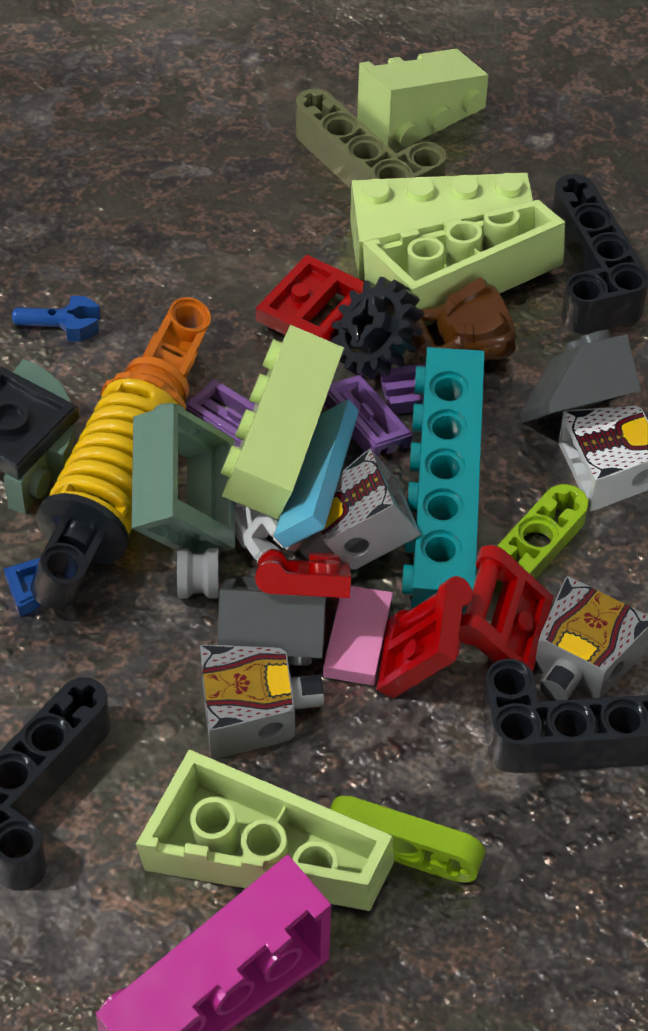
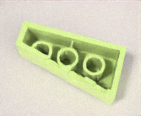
(423, 203)
(502, 249)
(281, 422)

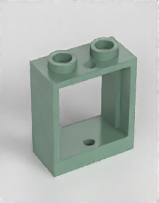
(156, 511)

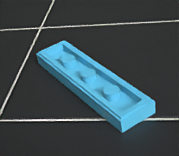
(318, 477)

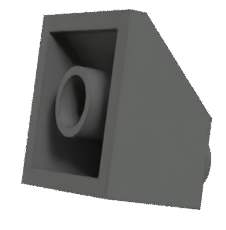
(586, 375)
(271, 620)

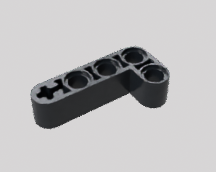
(612, 277)
(543, 722)
(76, 724)

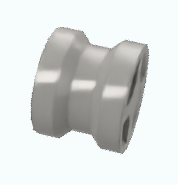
(198, 573)

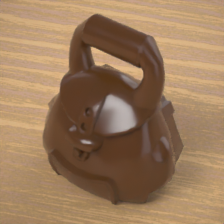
(471, 321)

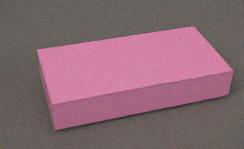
(358, 636)

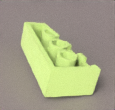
(236, 827)

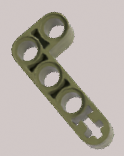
(353, 149)

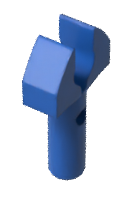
(77, 318)

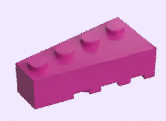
(232, 961)

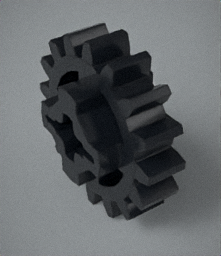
(377, 328)

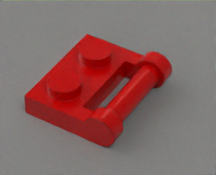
(304, 294)
(318, 577)
(518, 613)
(423, 639)

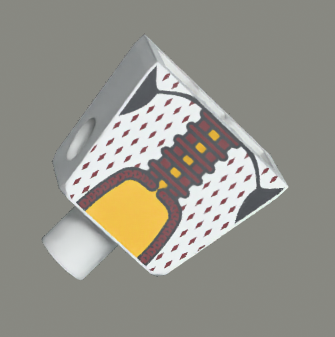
(606, 452)

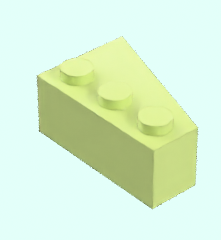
(419, 96)

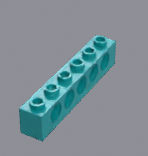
(448, 450)

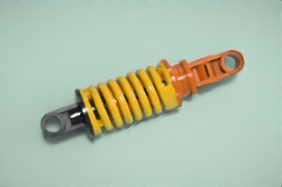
(91, 502)

